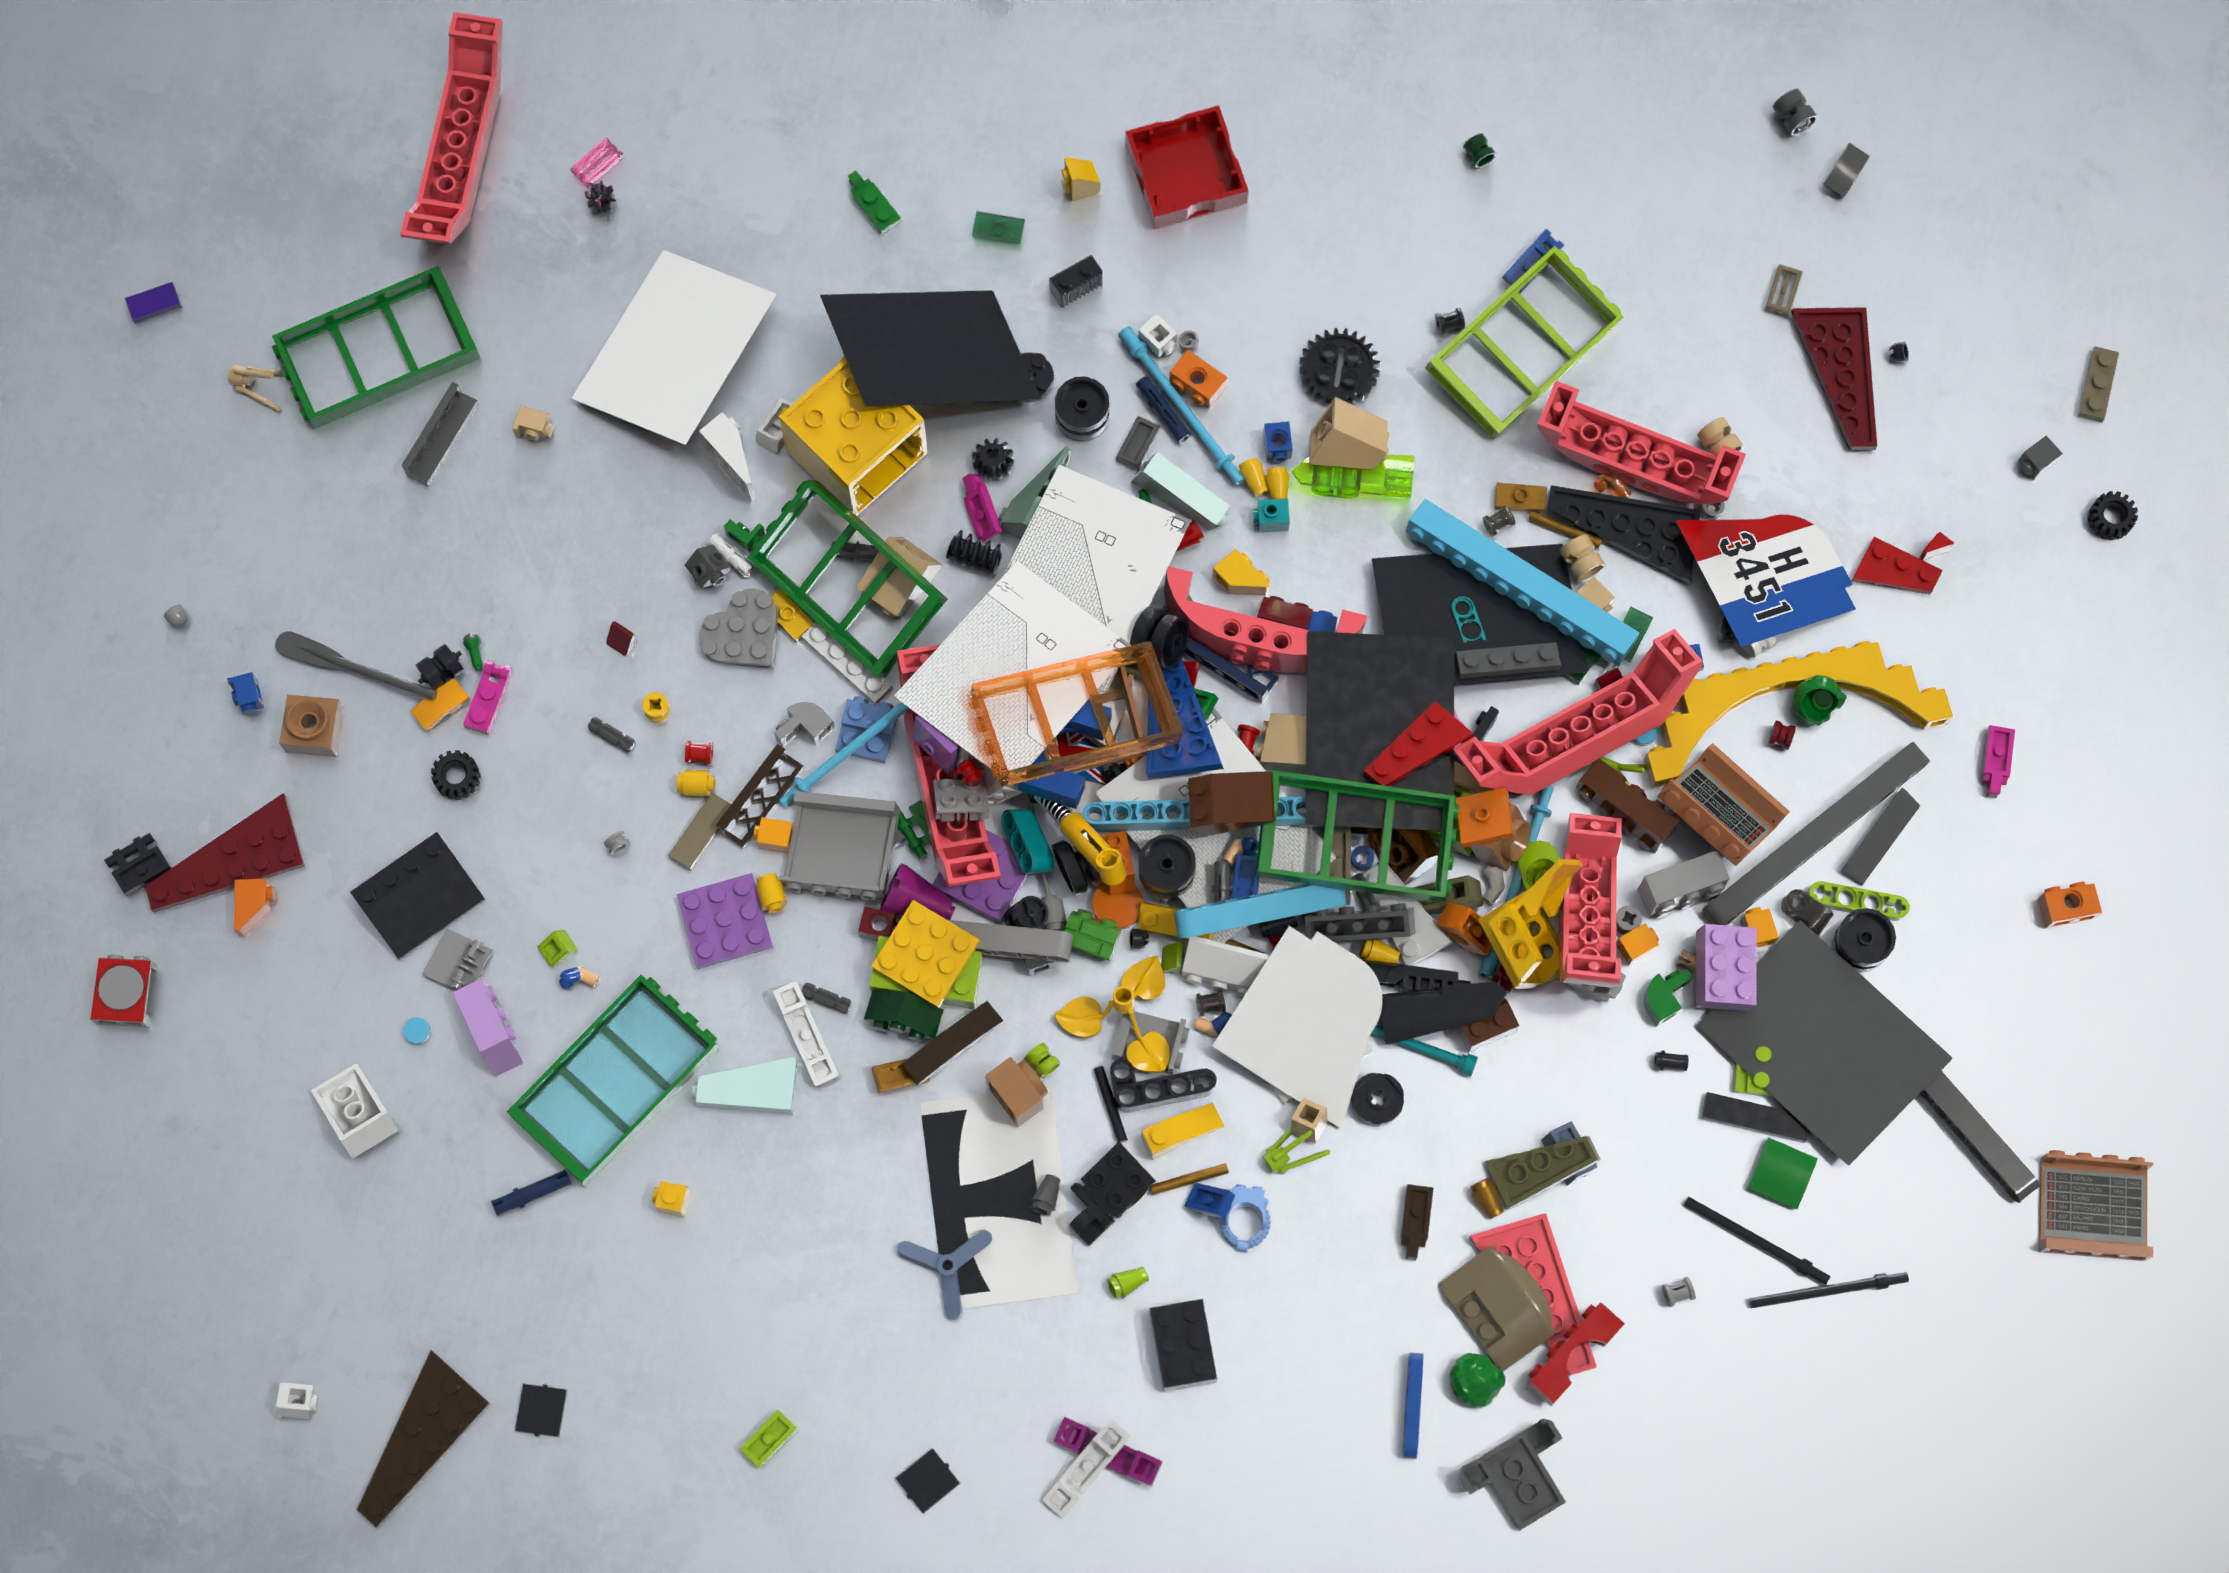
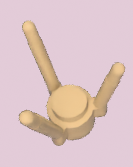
(244, 376)

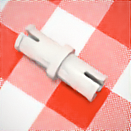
(732, 555)

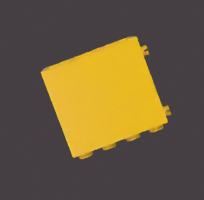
(850, 445)

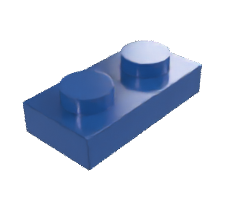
(1210, 1200)

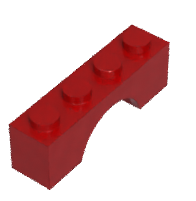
(1597, 1328)

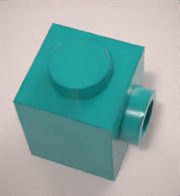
(1272, 515)

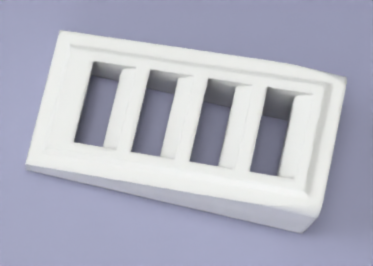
(768, 437)

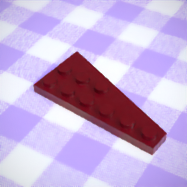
(1841, 356)

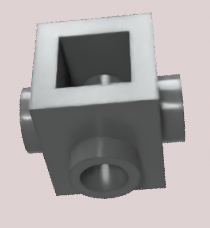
(708, 566)

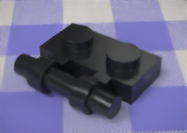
(140, 870)

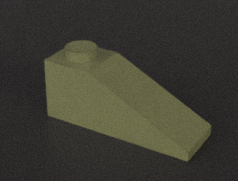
(1464, 891)

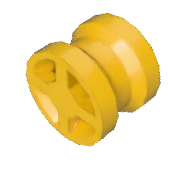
(653, 712)

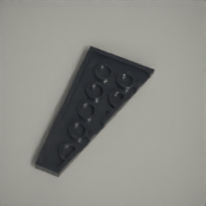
(1631, 525)

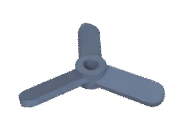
(949, 1278)

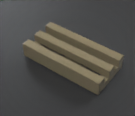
(1777, 308)

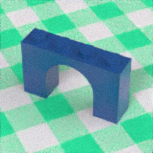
(1067, 787)

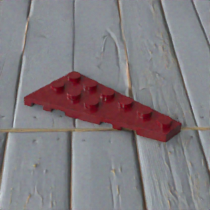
(252, 849)

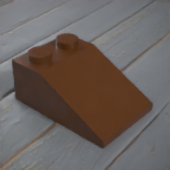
(1230, 801)

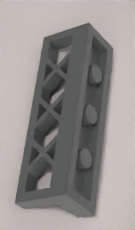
(439, 435)

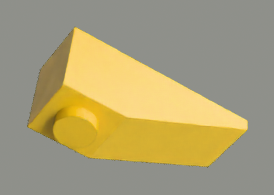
(1181, 1130)

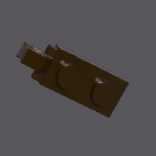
(1416, 1218)

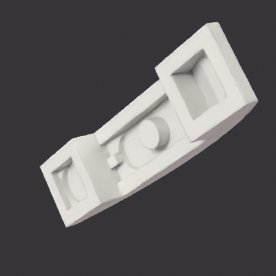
(805, 1033)
(1086, 1468)

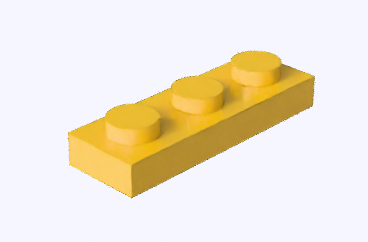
(1161, 919)

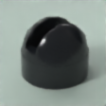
(1900, 352)
(1137, 939)

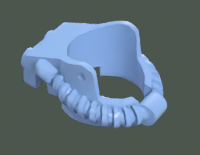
(1253, 1199)

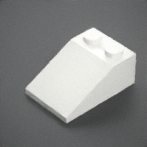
(724, 445)
(354, 1110)

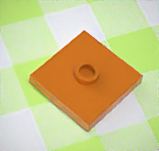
(1484, 817)

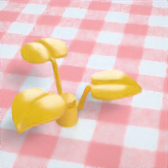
(1143, 979)

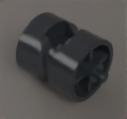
(439, 667)
(1028, 913)

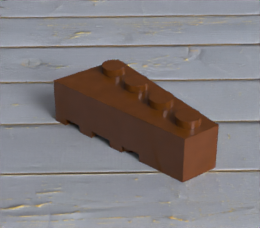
(1616, 799)

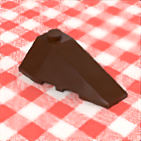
(1410, 851)

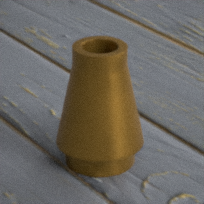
(1487, 1197)

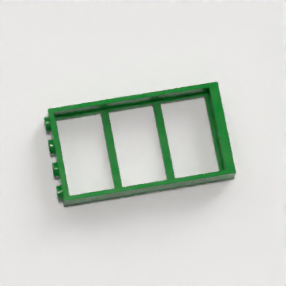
(359, 308)
(778, 528)
(1366, 790)

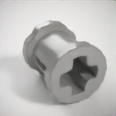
(1678, 1291)

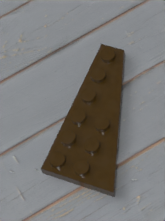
(429, 1426)

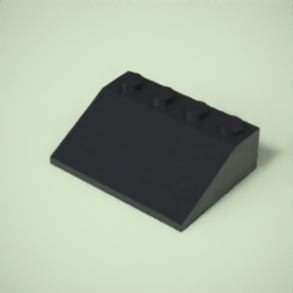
(417, 896)

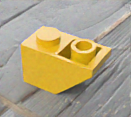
(1079, 178)
(1239, 576)

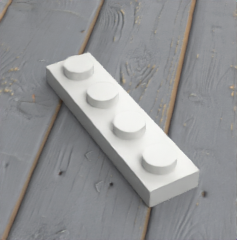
(846, 664)

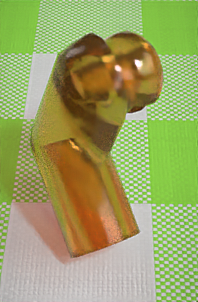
(1612, 482)

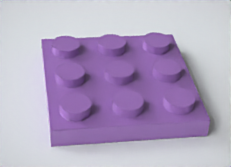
(993, 896)
(724, 921)

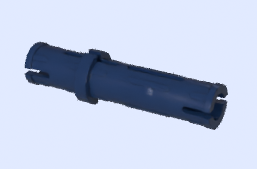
(1147, 387)
(522, 1196)

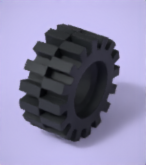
(2119, 503)
(451, 760)

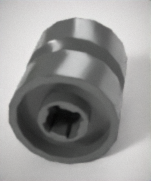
(1796, 114)

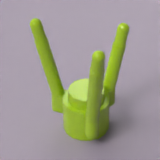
(1277, 1157)

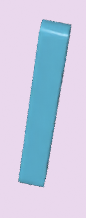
(1258, 909)

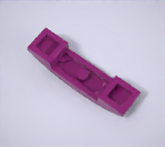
(1126, 1462)

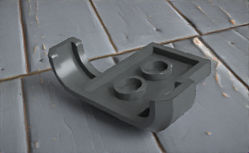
(1519, 1474)

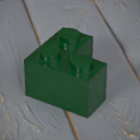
(903, 1013)

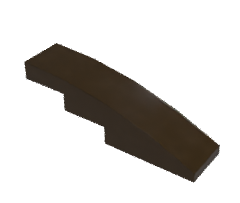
(952, 1043)

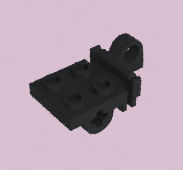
(1109, 1190)

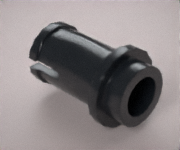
(1671, 1061)

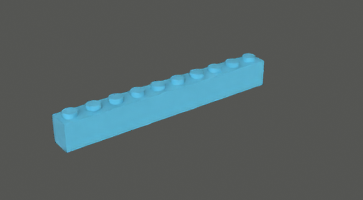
(1522, 582)

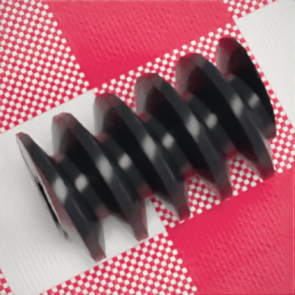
(974, 552)

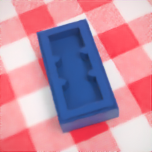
(1244, 877)

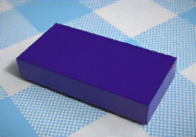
(153, 302)

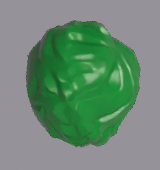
(1817, 699)
(1476, 1380)

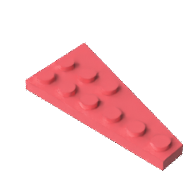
(1535, 1248)

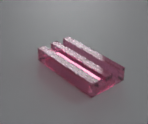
(601, 147)

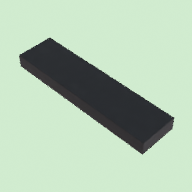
(1753, 1117)

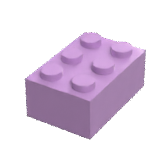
(1726, 967)

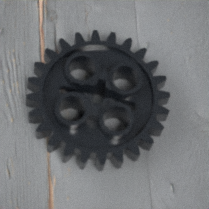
(1316, 363)

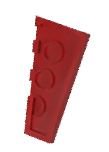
(1421, 742)

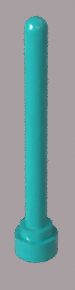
(1465, 1062)

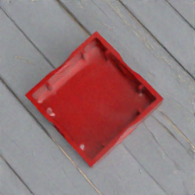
(1186, 167)

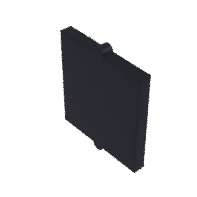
(541, 1410)
(928, 1481)

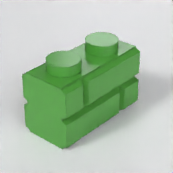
(1093, 934)

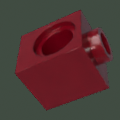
(870, 917)

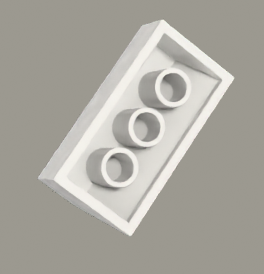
(1221, 965)

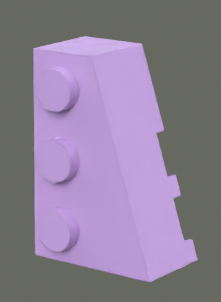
(487, 1026)

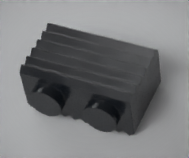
(1076, 281)

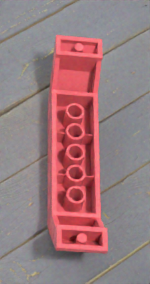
(459, 131)
(1589, 726)
(958, 847)

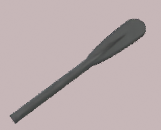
(312, 652)

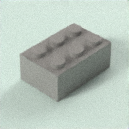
(1683, 884)

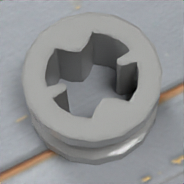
(1712, 515)
(617, 843)

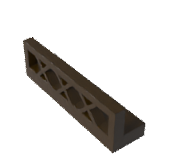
(752, 790)

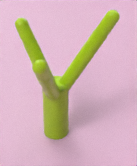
(1640, 768)

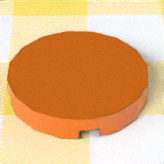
(1120, 907)

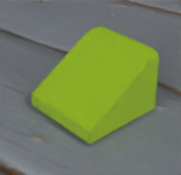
(557, 947)
(1172, 958)

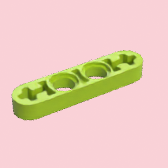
(1858, 896)

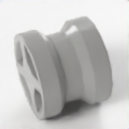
(1625, 924)

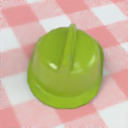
(1536, 861)

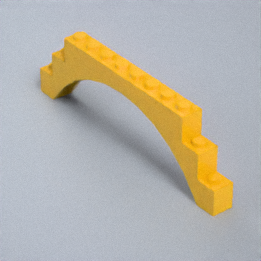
(1854, 670)

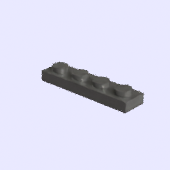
(1507, 660)

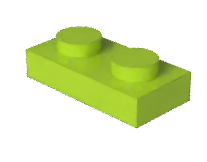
(768, 1439)

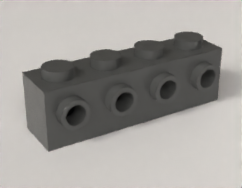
(1361, 925)

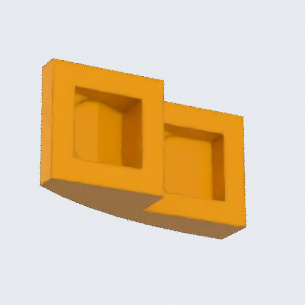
(448, 701)

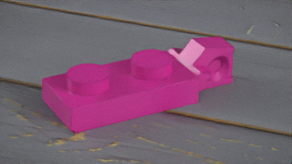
(981, 508)
(1997, 758)

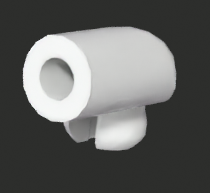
(1496, 884)

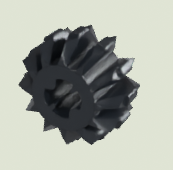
(993, 468)

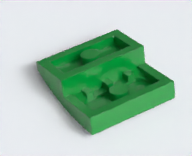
(1782, 1173)

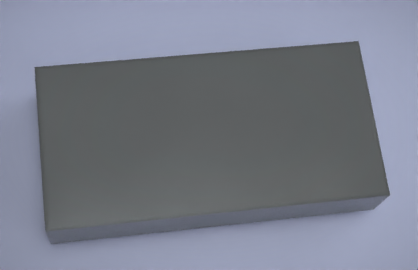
(1137, 443)

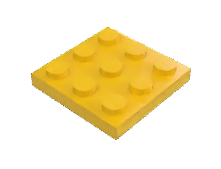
(925, 953)

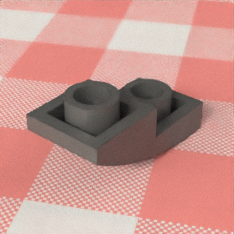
(1846, 170)

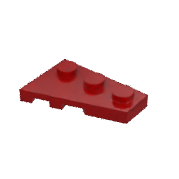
(1893, 567)

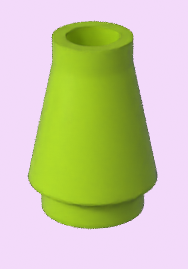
(1125, 1282)

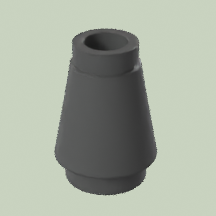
(1046, 1196)

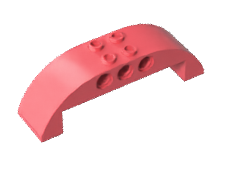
(1636, 453)
(1245, 637)
(1589, 903)

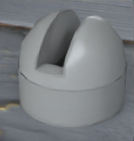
(1185, 340)
(176, 615)

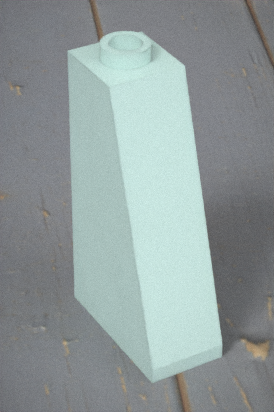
(1180, 491)
(752, 1088)

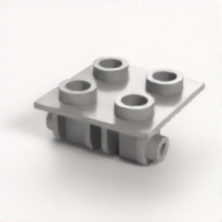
(958, 798)
(457, 960)

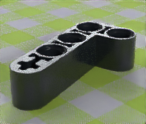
(1163, 1084)

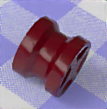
(1782, 735)
(1503, 979)

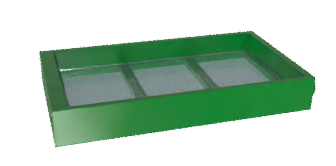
(614, 1079)

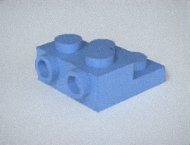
(859, 717)

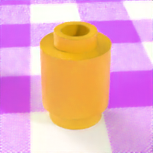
(695, 783)
(771, 893)

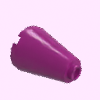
(910, 886)

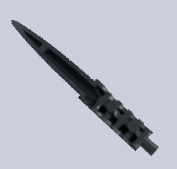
(1413, 977)

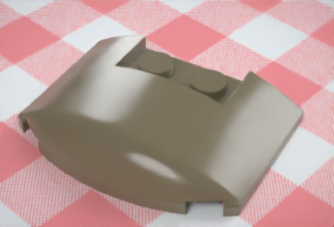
(1500, 1305)

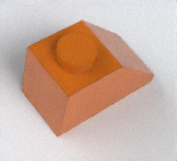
(251, 903)

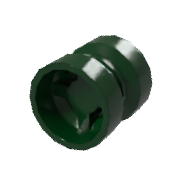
(1479, 150)

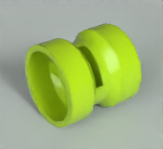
(1042, 1060)

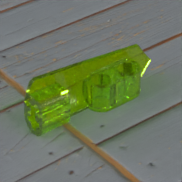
(1390, 478)

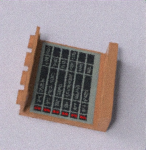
(1724, 804)
(2094, 1206)

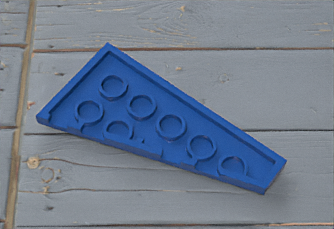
(1196, 749)

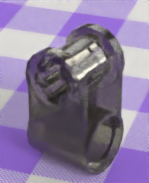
(1808, 910)

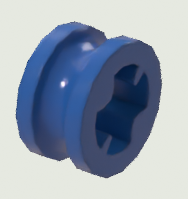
(1369, 862)

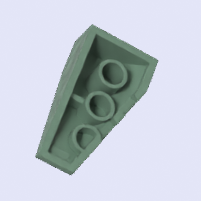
(1023, 506)

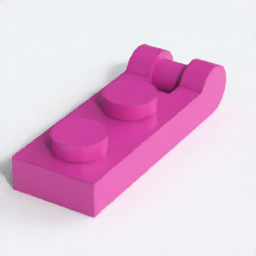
(487, 698)

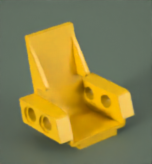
(1511, 927)

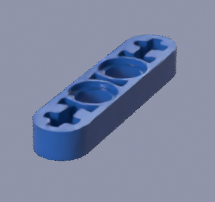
(1413, 1405)

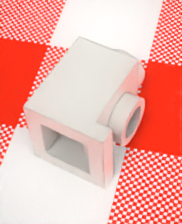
(1155, 329)
(295, 1393)

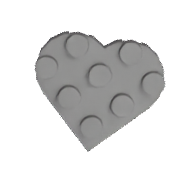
(743, 632)

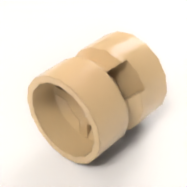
(1718, 434)
(1582, 558)

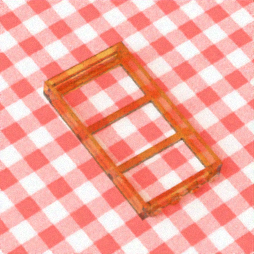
(1154, 683)

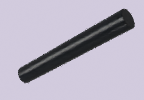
(1110, 1104)

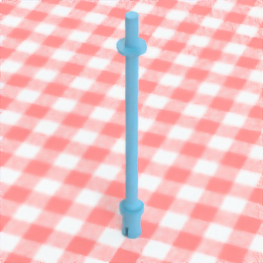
(1139, 351)
(843, 754)
(1540, 811)

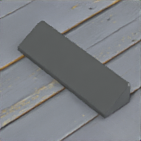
(1881, 837)

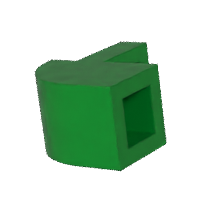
(1659, 996)

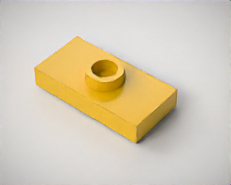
(790, 616)

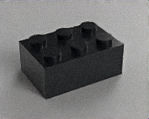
(1183, 1345)

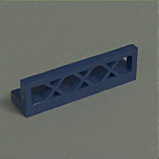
(1230, 673)

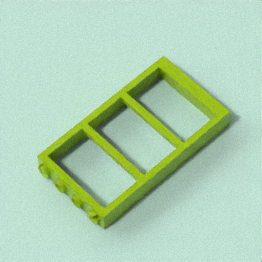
(1466, 398)

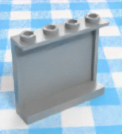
(841, 845)

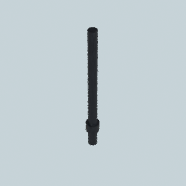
(1803, 1265)
(1879, 1281)

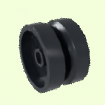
(1082, 408)
(1166, 632)
(1164, 851)
(1074, 868)
(1874, 929)

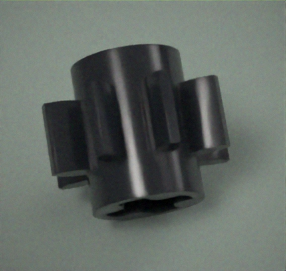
(606, 196)

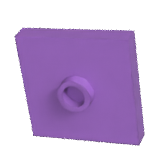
(935, 744)

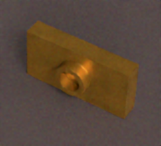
(1521, 497)
(892, 1077)

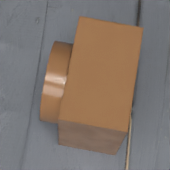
(300, 714)
(1504, 851)
(1017, 1089)

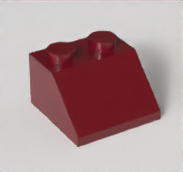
(1282, 612)

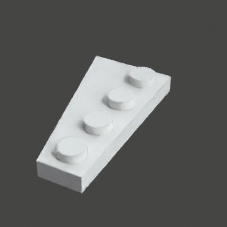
(1428, 936)

